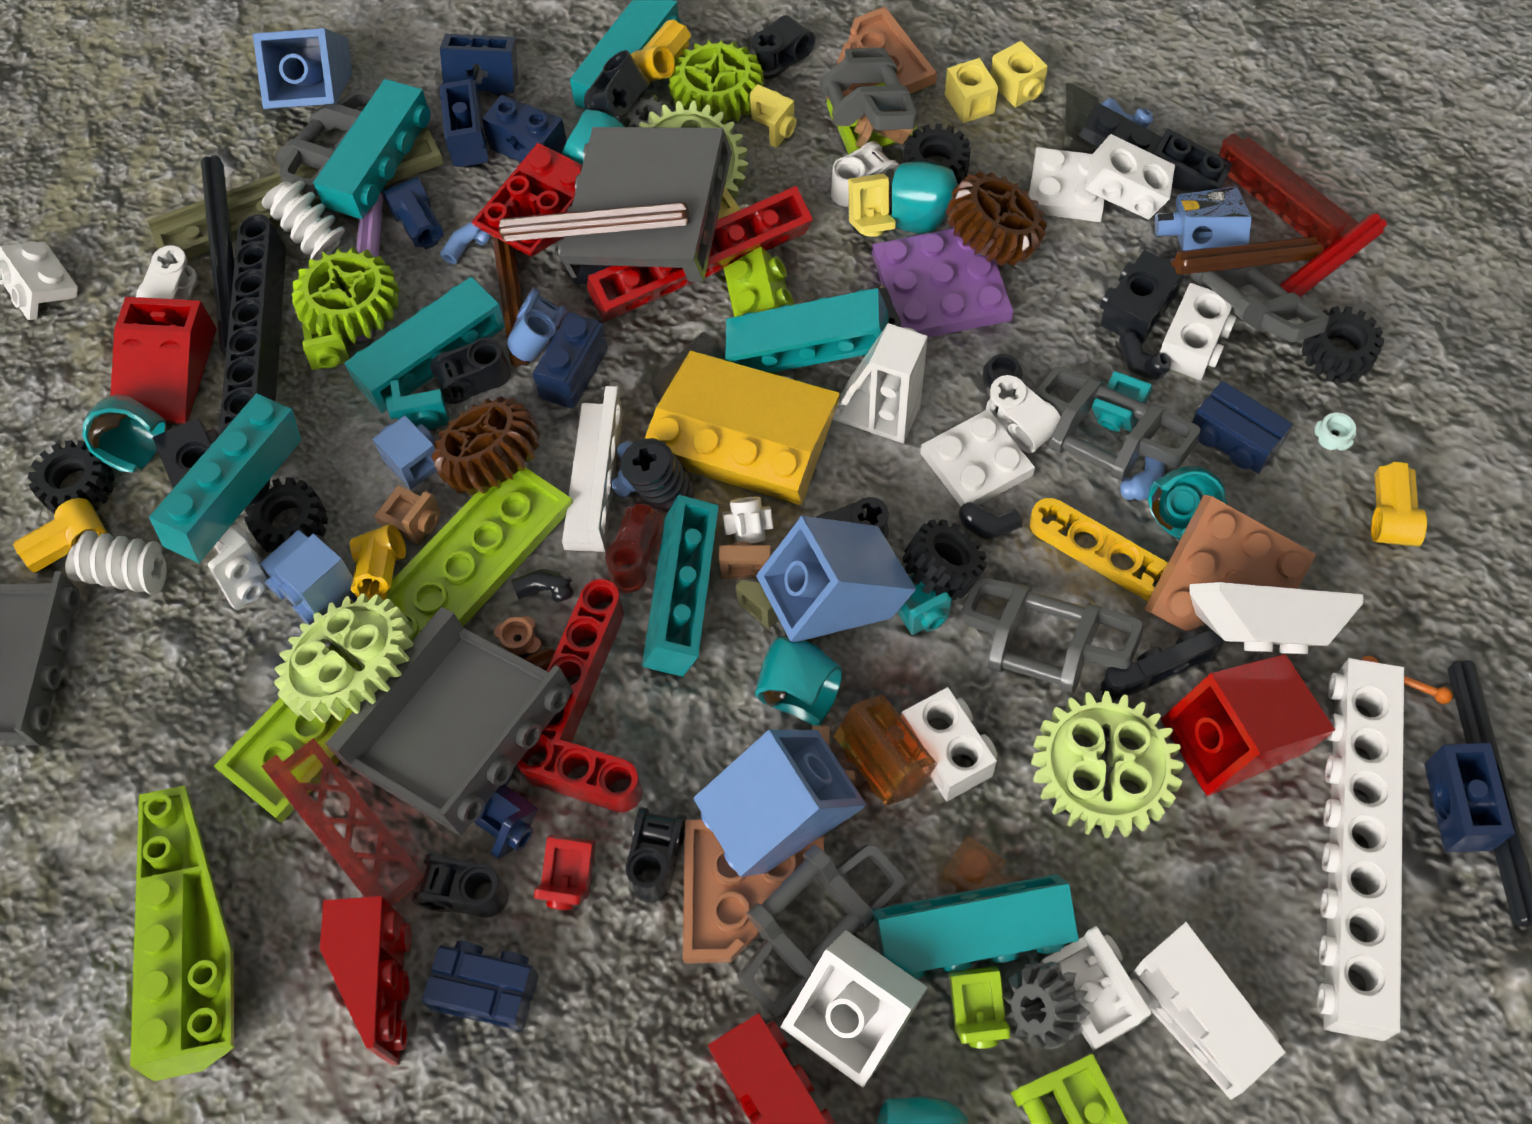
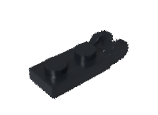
(1158, 665)

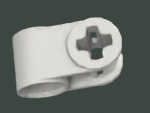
(859, 164)
(168, 276)
(1023, 416)

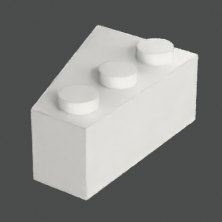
(886, 385)
(1207, 1012)

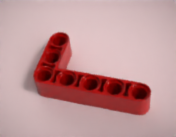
(557, 738)

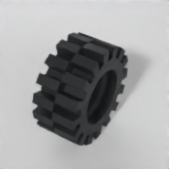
(940, 143)
(1340, 362)
(59, 465)
(279, 499)
(964, 559)

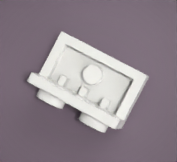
(34, 276)
(237, 568)
(1112, 997)

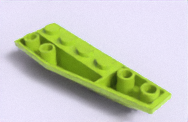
(179, 946)

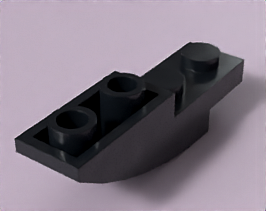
(1195, 166)

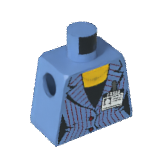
(1207, 219)

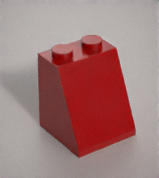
(1246, 722)

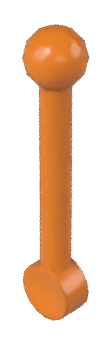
(1441, 695)

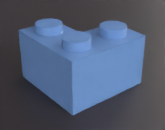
(308, 575)

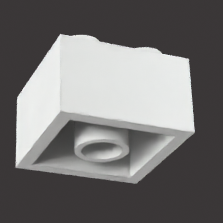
(853, 1007)

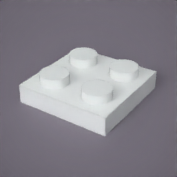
(1060, 183)
(977, 459)

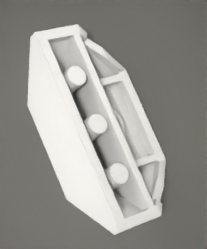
(1273, 615)

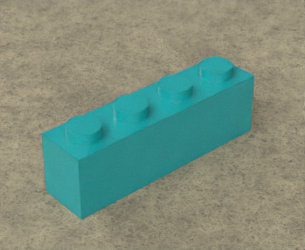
(629, 32)
(372, 149)
(807, 332)
(407, 350)
(226, 478)
(680, 586)
(977, 925)

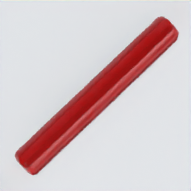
(1335, 255)

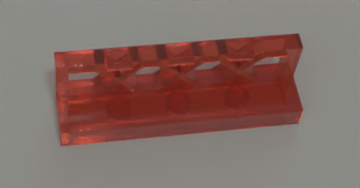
(1285, 191)
(329, 835)

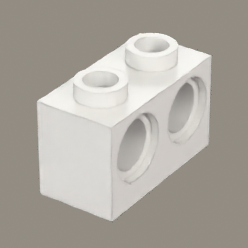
(1130, 177)
(1196, 330)
(955, 740)

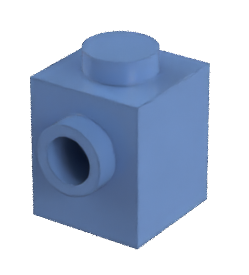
(407, 451)

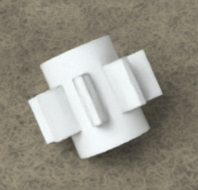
(747, 520)

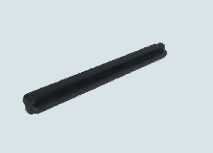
(219, 241)
(1478, 729)

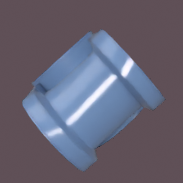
(534, 326)

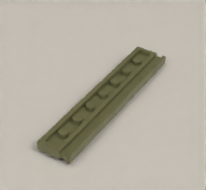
(188, 225)

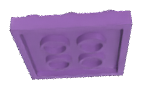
(941, 284)

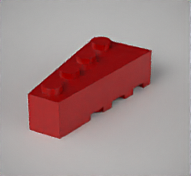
(763, 1076)

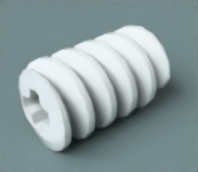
(302, 219)
(117, 562)

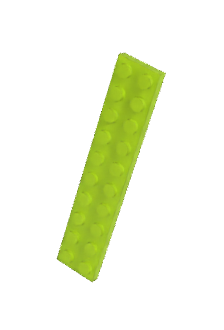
(452, 571)

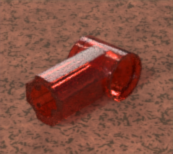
(633, 546)

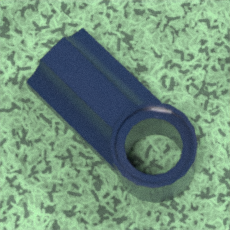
(412, 207)

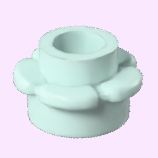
(1339, 424)

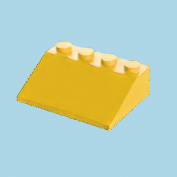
(744, 425)

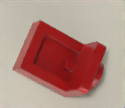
(566, 872)

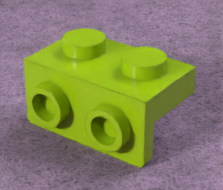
(757, 283)

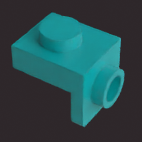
(420, 408)
(1116, 417)
(925, 610)

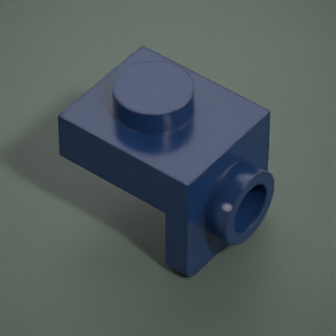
(508, 820)

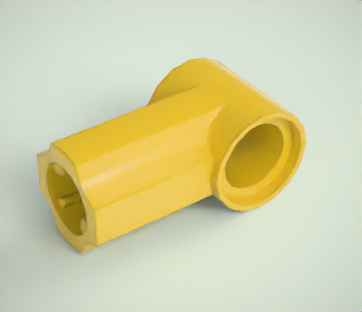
(659, 54)
(1396, 511)
(59, 535)
(375, 560)

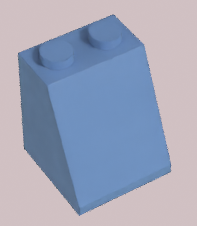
(302, 67)
(833, 578)
(777, 800)

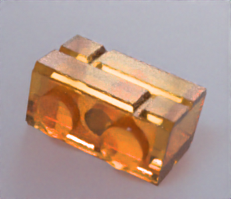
(884, 750)

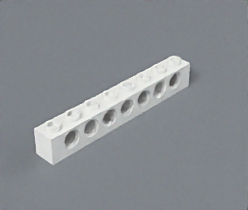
(1345, 1008)

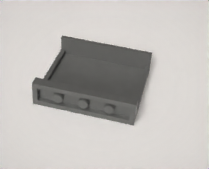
(645, 169)
(32, 646)
(451, 722)

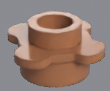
(522, 627)

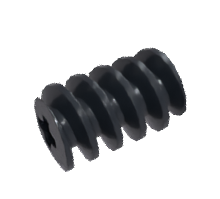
(656, 473)

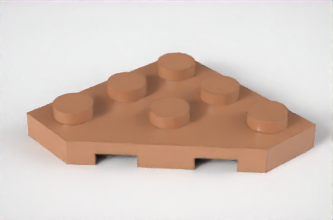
(881, 30)
(1226, 549)
(719, 898)

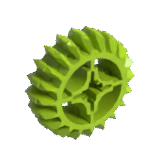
(717, 77)
(346, 294)

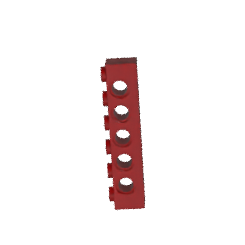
(736, 235)

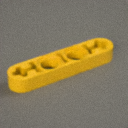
(1100, 555)

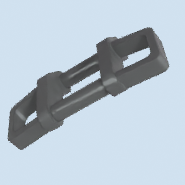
(877, 102)
(303, 151)
(1268, 314)
(1138, 439)
(1080, 647)
(859, 914)

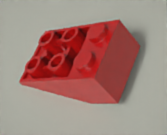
(536, 187)
(161, 354)
(365, 954)

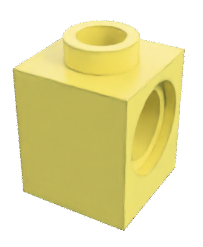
(1018, 73)
(971, 90)

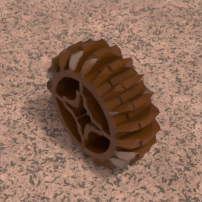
(996, 218)
(486, 445)

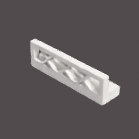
(592, 474)

